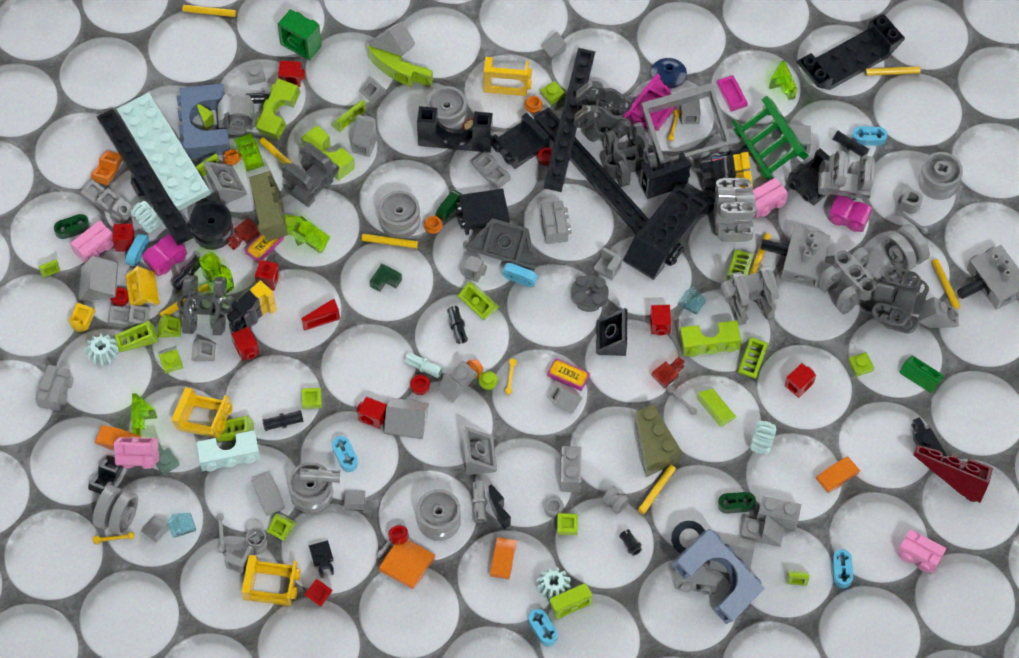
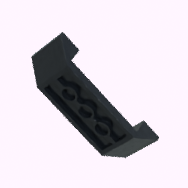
(853, 55)
(667, 229)

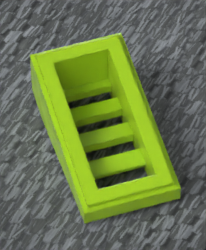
(735, 258)
(138, 342)
(757, 344)
(238, 422)

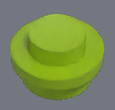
(488, 380)

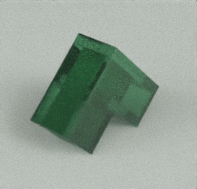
(385, 275)

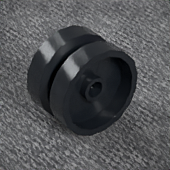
(211, 225)

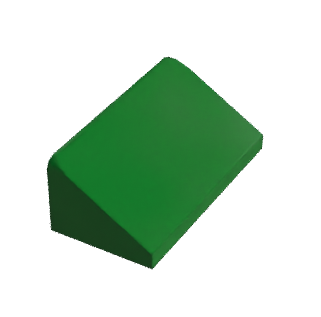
(921, 374)

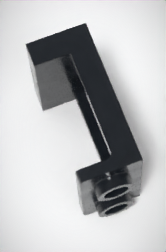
(521, 142)
(665, 179)
(806, 179)
(481, 207)

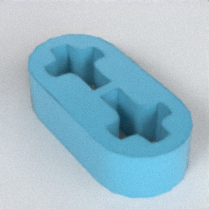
(869, 135)
(137, 250)
(519, 275)
(348, 452)
(838, 569)
(546, 625)

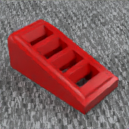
(323, 315)

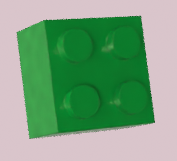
(299, 34)

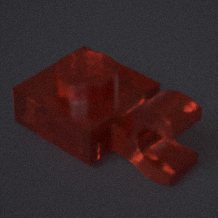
(243, 232)
(666, 373)

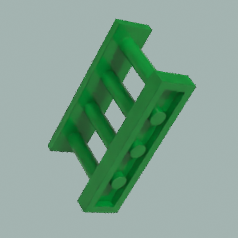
(787, 136)

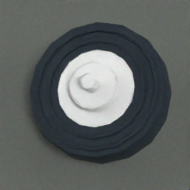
(685, 534)

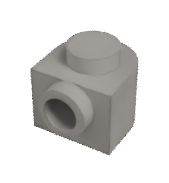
(910, 201)
(120, 211)
(473, 268)

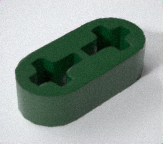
(448, 205)
(71, 226)
(736, 502)

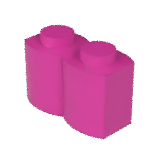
(849, 213)
(164, 255)

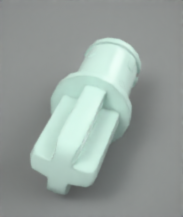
(423, 365)

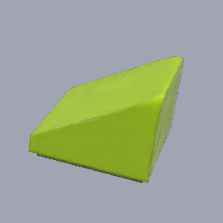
(205, 116)
(49, 268)
(169, 327)
(281, 526)
(798, 577)

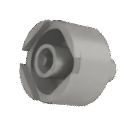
(236, 114)

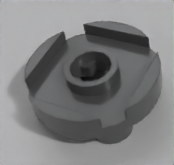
(591, 283)

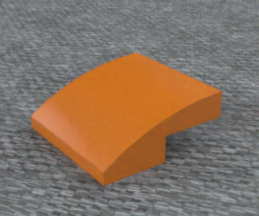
(407, 563)

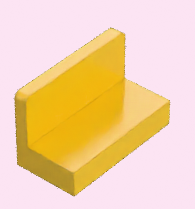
(142, 287)

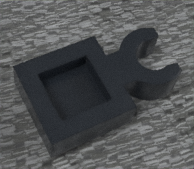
(322, 555)

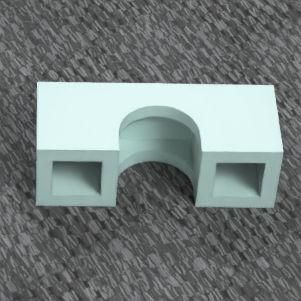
(213, 457)

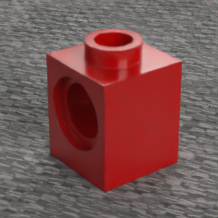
(291, 72)
(123, 237)
(268, 273)
(660, 319)
(245, 344)
(800, 380)
(371, 412)
(318, 592)

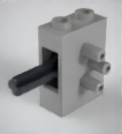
(803, 255)
(994, 275)

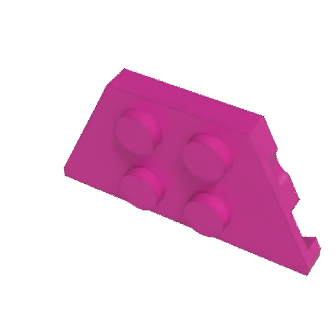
(653, 90)

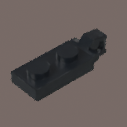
(925, 436)

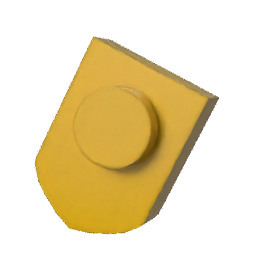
(81, 317)

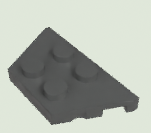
(505, 243)

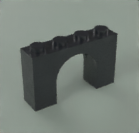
(434, 134)

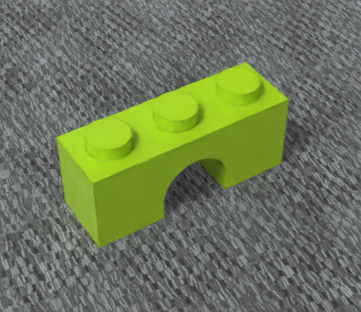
(281, 95)
(341, 157)
(695, 343)

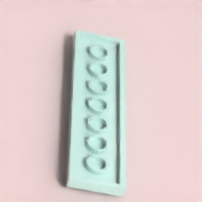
(163, 151)

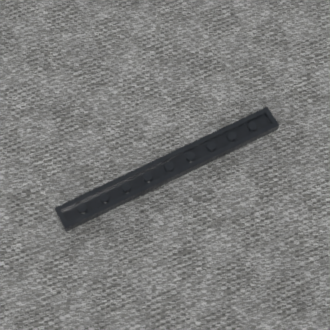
(566, 130)
(596, 175)
(145, 177)

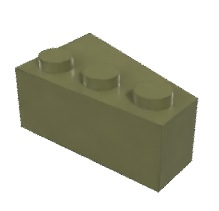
(269, 206)
(655, 441)

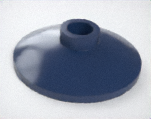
(672, 77)

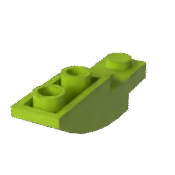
(401, 71)

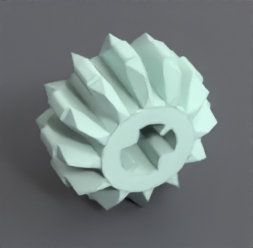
(146, 217)
(101, 349)
(763, 437)
(553, 577)

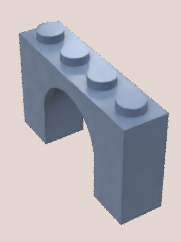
(200, 142)
(743, 586)

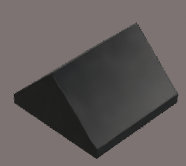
(612, 334)

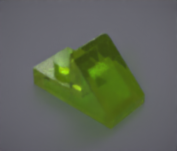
(783, 79)
(249, 152)
(309, 234)
(140, 411)

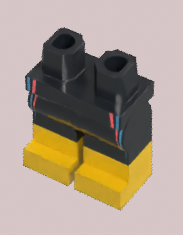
(723, 166)
(251, 307)

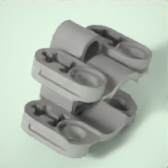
(852, 183)
(733, 214)
(756, 286)
(858, 288)

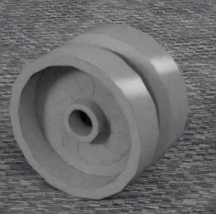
(450, 105)
(940, 175)
(399, 214)
(906, 247)
(309, 495)
(115, 510)
(438, 514)

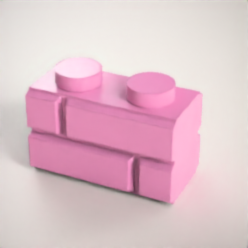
(769, 197)
(92, 242)
(136, 452)
(921, 551)

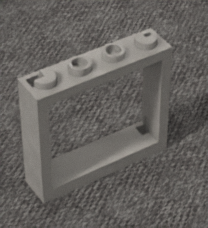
(679, 99)

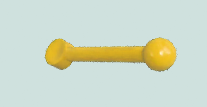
(677, 113)
(512, 362)
(97, 540)

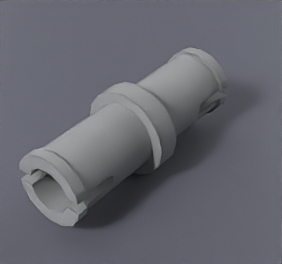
(319, 475)
(479, 502)

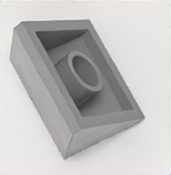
(394, 40)
(224, 182)
(98, 279)
(406, 418)
(478, 452)
(742, 548)

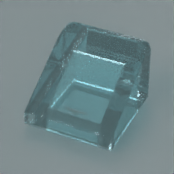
(692, 301)
(181, 524)

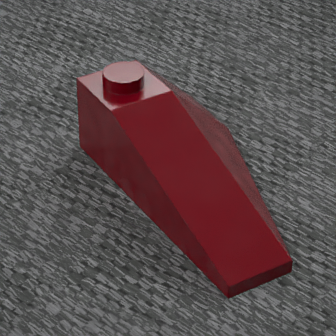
(967, 478)

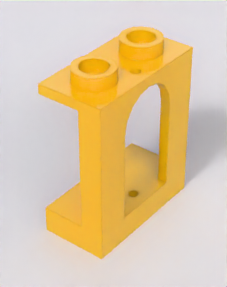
(516, 74)
(186, 405)
(254, 566)

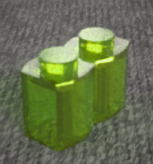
(212, 268)

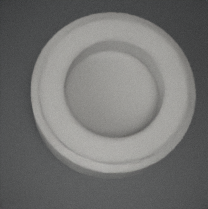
(553, 506)

